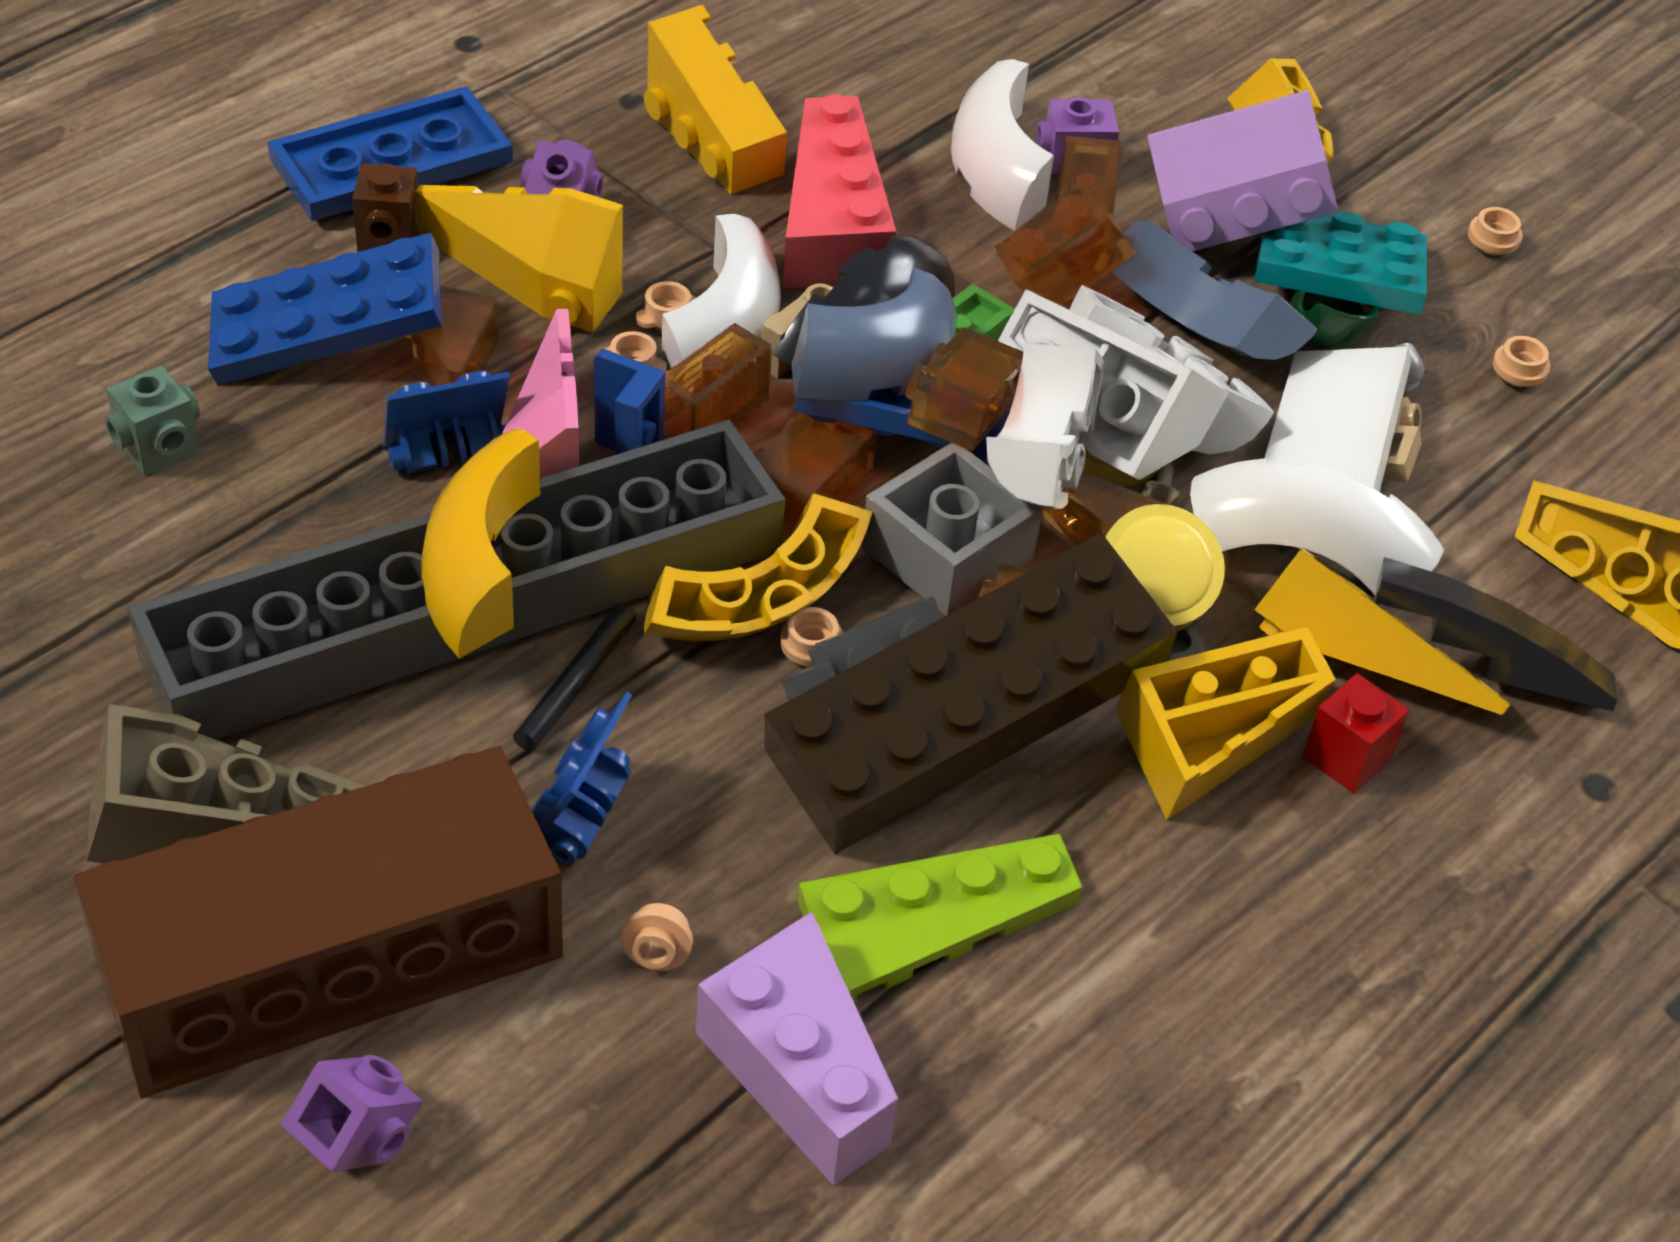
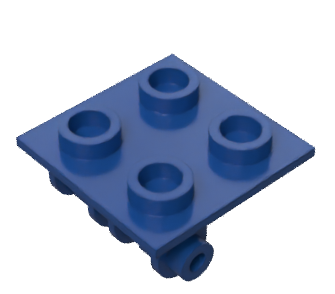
(429, 413)
(584, 788)

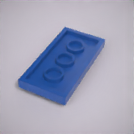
(438, 135)
(325, 309)

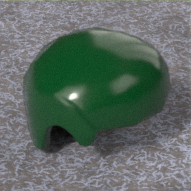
(1338, 321)

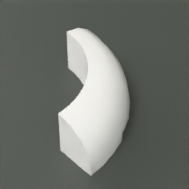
(993, 153)
(742, 294)
(1050, 409)
(1242, 411)
(1314, 511)

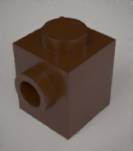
(384, 205)

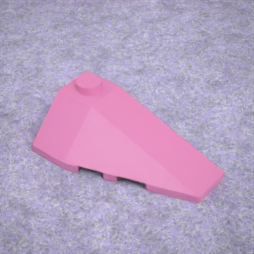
(549, 400)

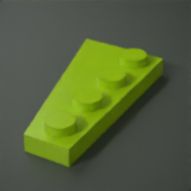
(917, 911)

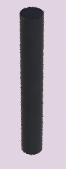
(574, 678)

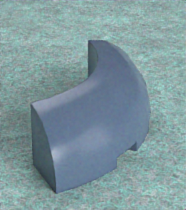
(1225, 313)
(873, 346)

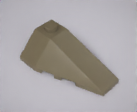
(172, 784)

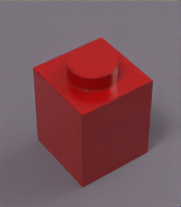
(1355, 733)

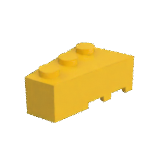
(709, 106)
(1220, 711)

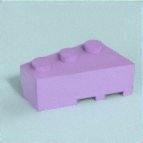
(801, 1048)

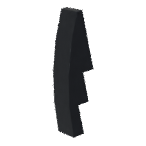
(1516, 645)

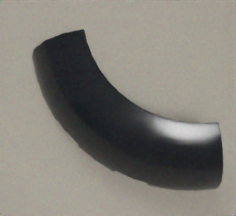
(873, 279)

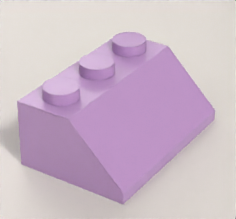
(1243, 172)

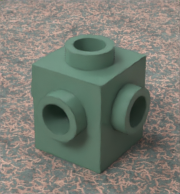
(153, 420)

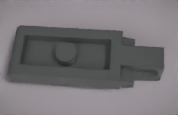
(859, 643)

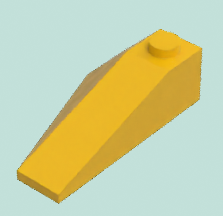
(534, 247)
(1611, 550)
(1363, 634)

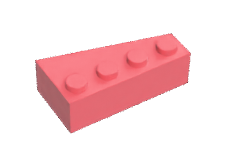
(835, 194)

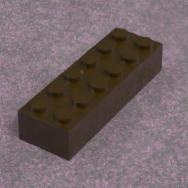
(966, 691)

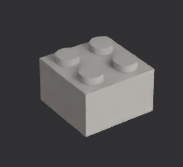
(949, 527)

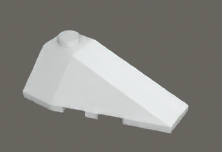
(1147, 402)

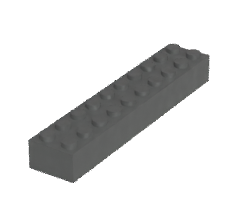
(358, 610)

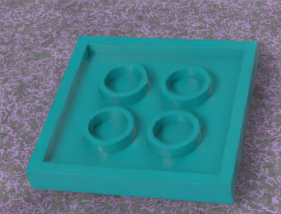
(1348, 261)

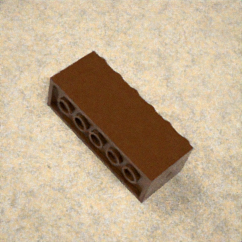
(321, 918)

